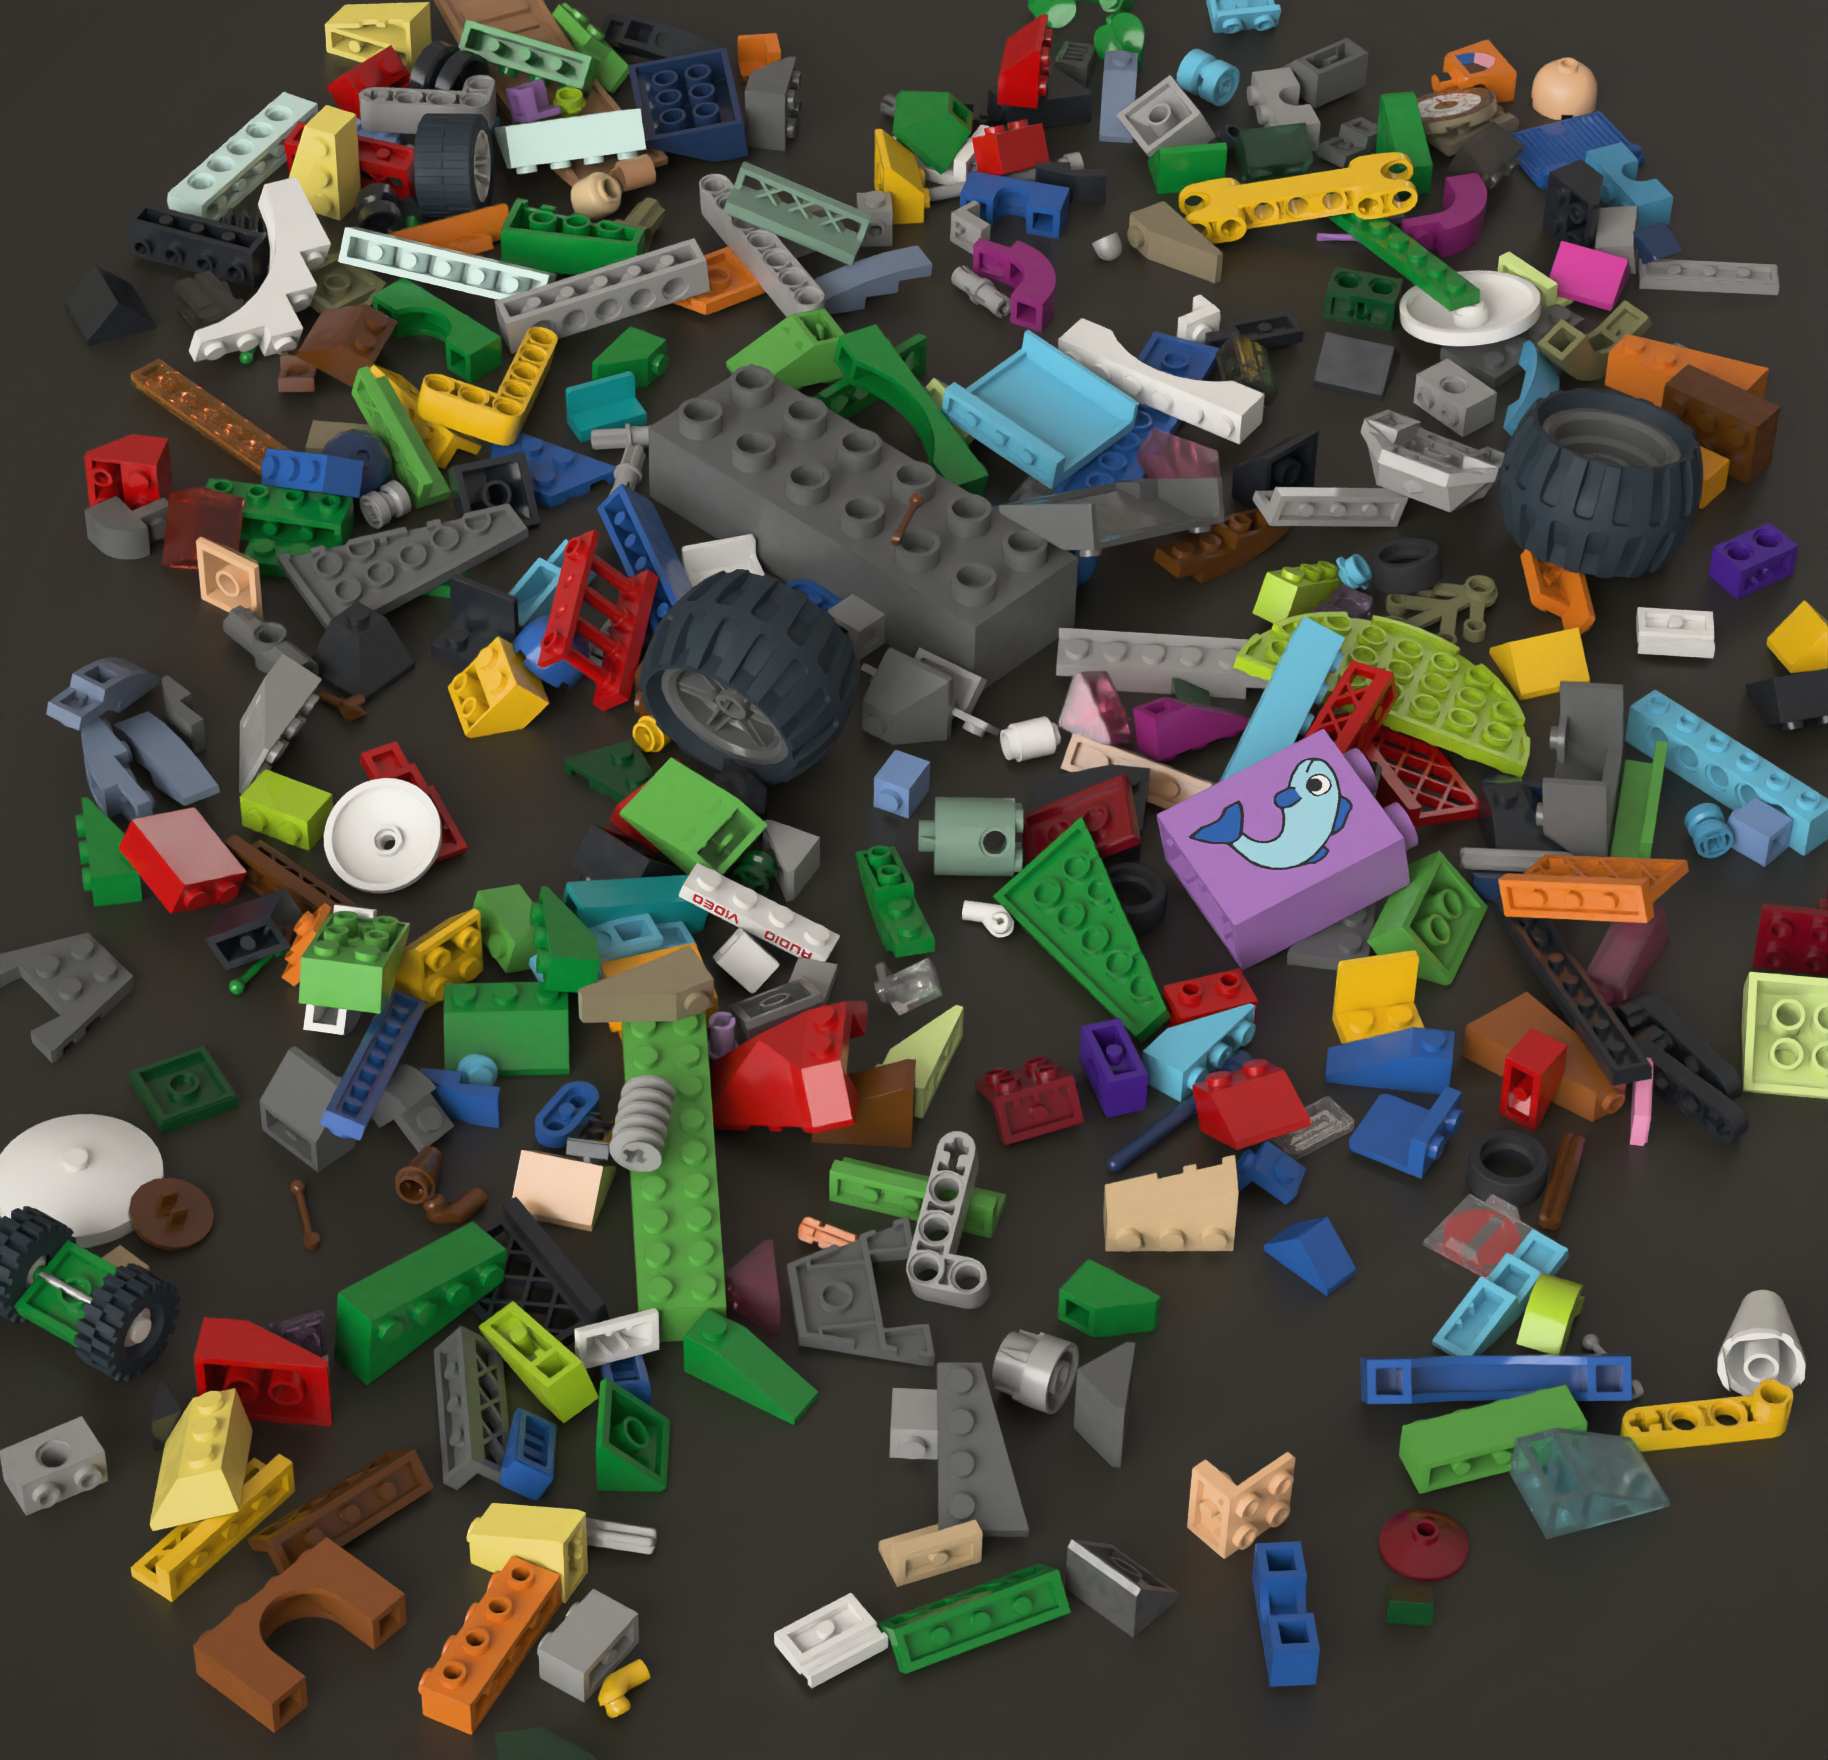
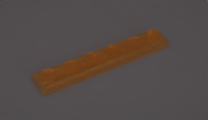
(205, 413)

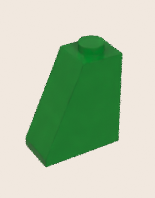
(1403, 132)

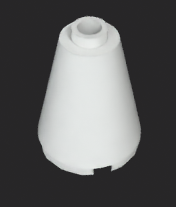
(1761, 1346)

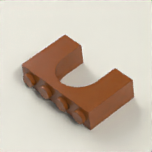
(319, 1584)

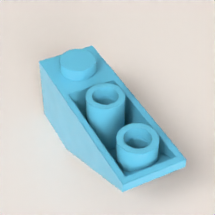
(1195, 1049)

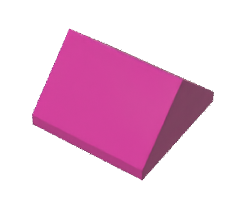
(1589, 275)

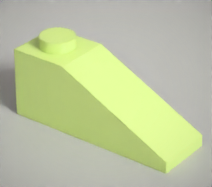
(933, 1050)

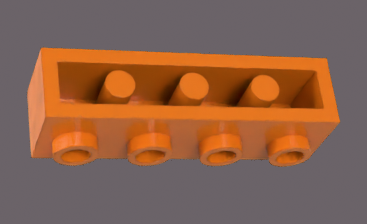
(490, 1644)

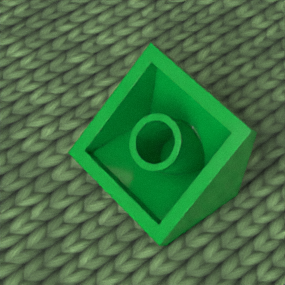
(1186, 165)
(630, 1442)

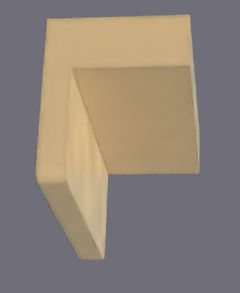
(931, 1551)

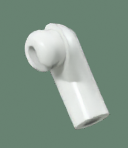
(992, 916)

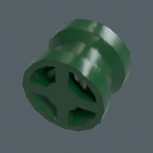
(755, 871)

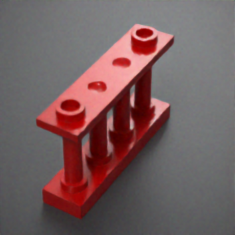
(627, 617)

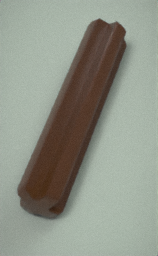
(1561, 1181)

